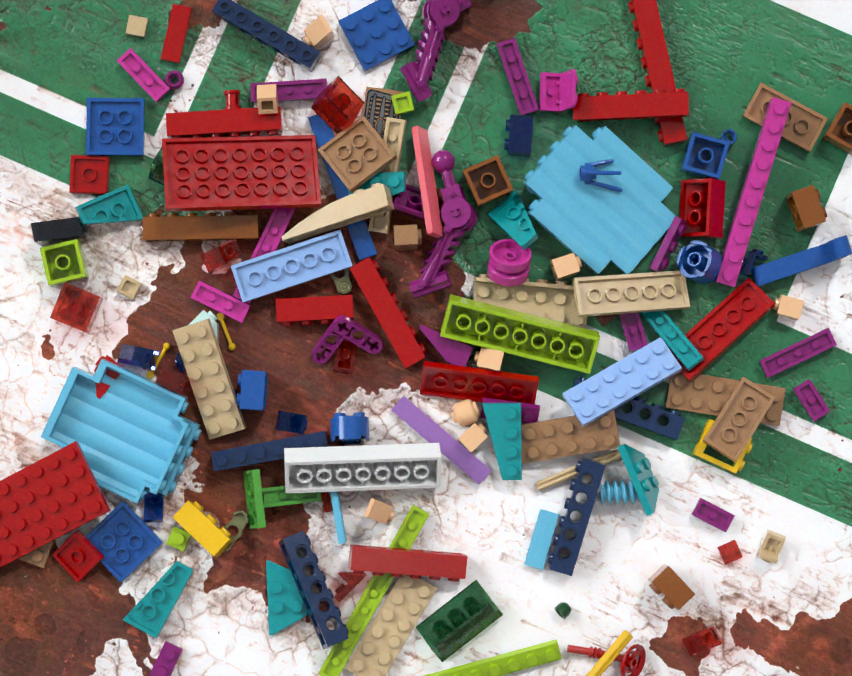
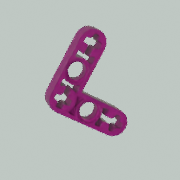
(341, 334)

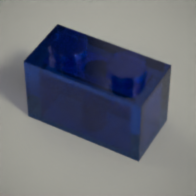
(520, 135)

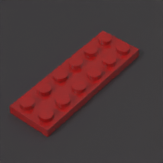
(726, 324)
(476, 383)

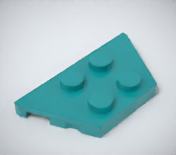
(641, 476)
(284, 599)

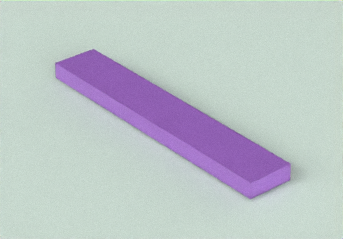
(435, 434)

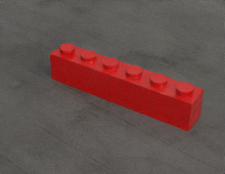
(632, 106)
(223, 122)
(387, 312)
(408, 562)

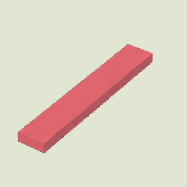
(427, 182)

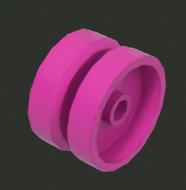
(508, 263)

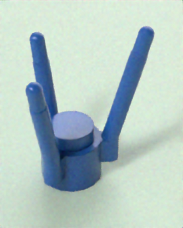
(588, 173)

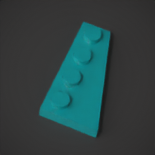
(506, 434)
(160, 600)

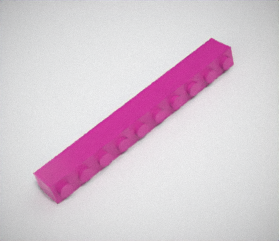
(753, 191)

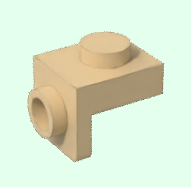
(771, 546)

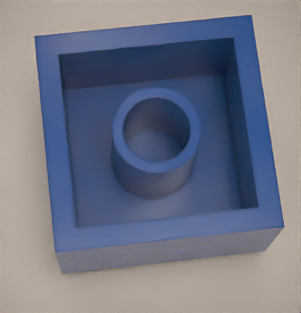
(704, 156)
(253, 390)

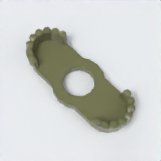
(343, 284)
(239, 520)

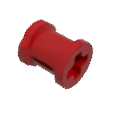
(232, 99)

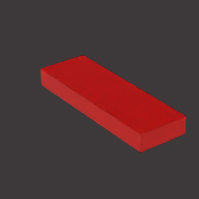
(176, 33)

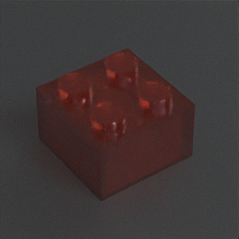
(76, 307)

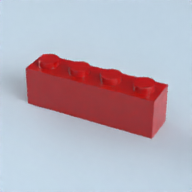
(313, 309)

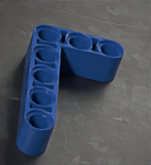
(802, 261)

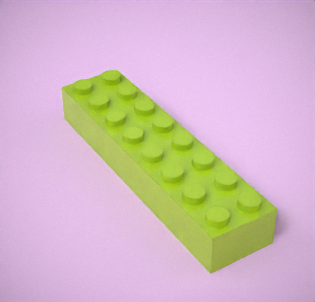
(520, 334)

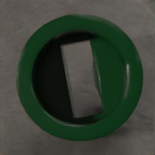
(563, 610)

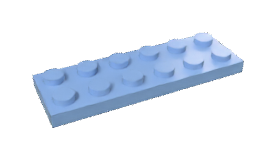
(291, 266)
(621, 382)

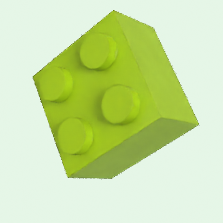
(64, 263)

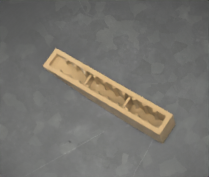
(345, 211)

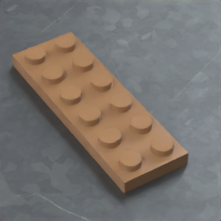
(710, 393)
(568, 437)

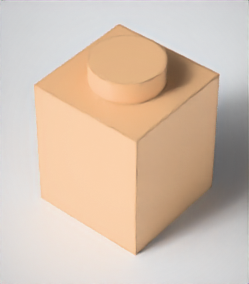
(267, 99)
(788, 307)
(473, 436)

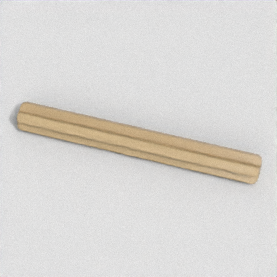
(570, 473)

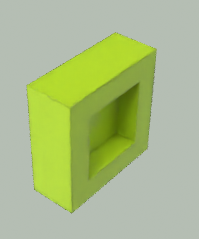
(402, 103)
(178, 538)

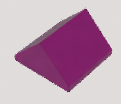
(410, 203)

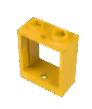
(700, 447)

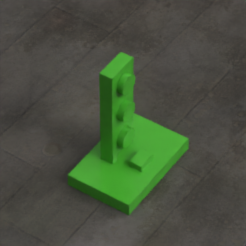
(260, 498)

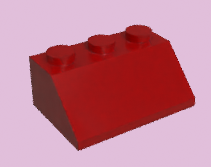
(702, 207)

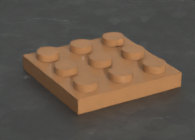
(357, 154)

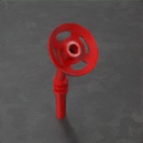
(626, 660)

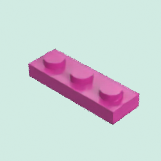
(143, 75)
(220, 301)

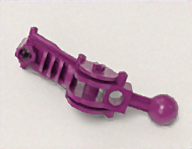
(437, 16)
(458, 219)

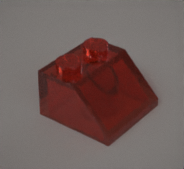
(338, 105)

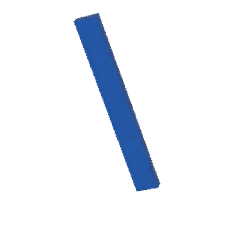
(358, 231)

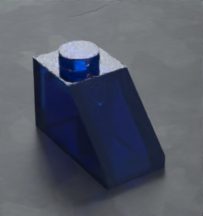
(138, 356)

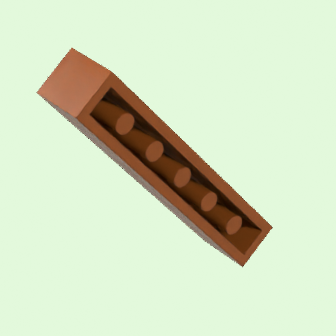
(201, 227)

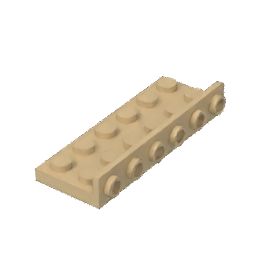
(534, 298)

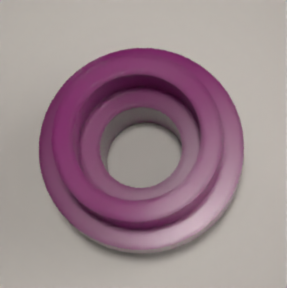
(172, 74)

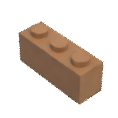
(407, 237)

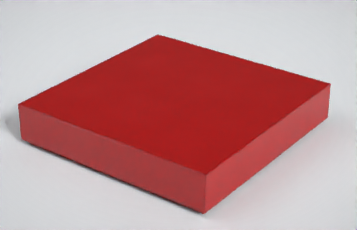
(89, 174)
(78, 555)

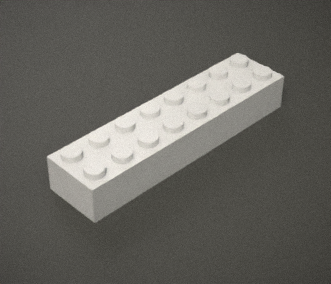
(362, 468)

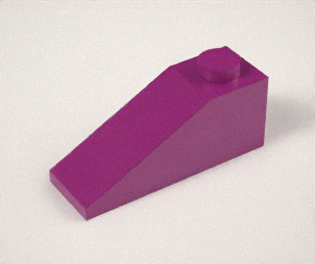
(451, 350)

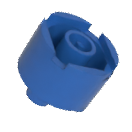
(699, 262)
(349, 428)

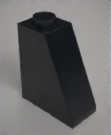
(58, 231)

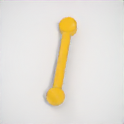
(166, 346)
(231, 346)

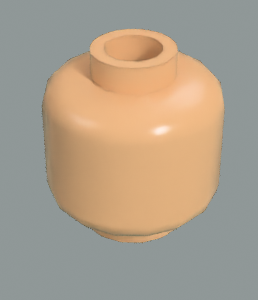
(465, 412)

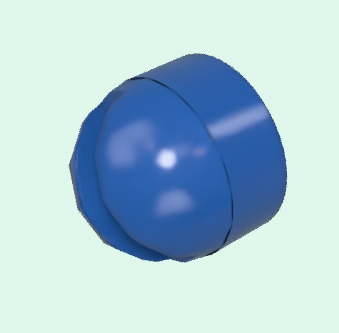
(732, 133)

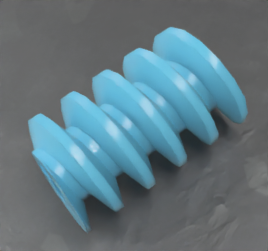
(617, 492)

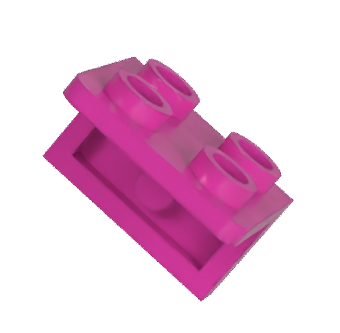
(558, 91)

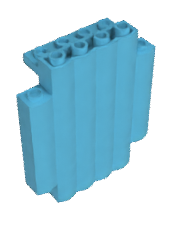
(594, 220)
(129, 434)

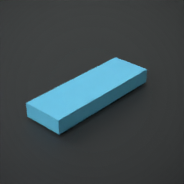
(336, 504)
(541, 539)

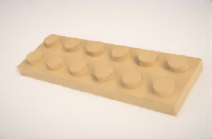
(630, 293)
(209, 379)
(391, 627)

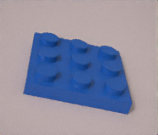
(376, 33)
(115, 127)
(123, 541)

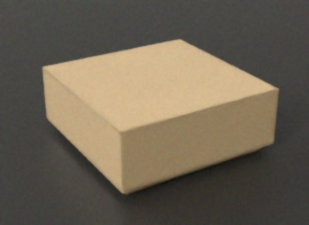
(137, 26)
(129, 287)

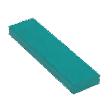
(673, 338)

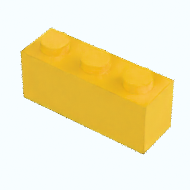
(203, 528)

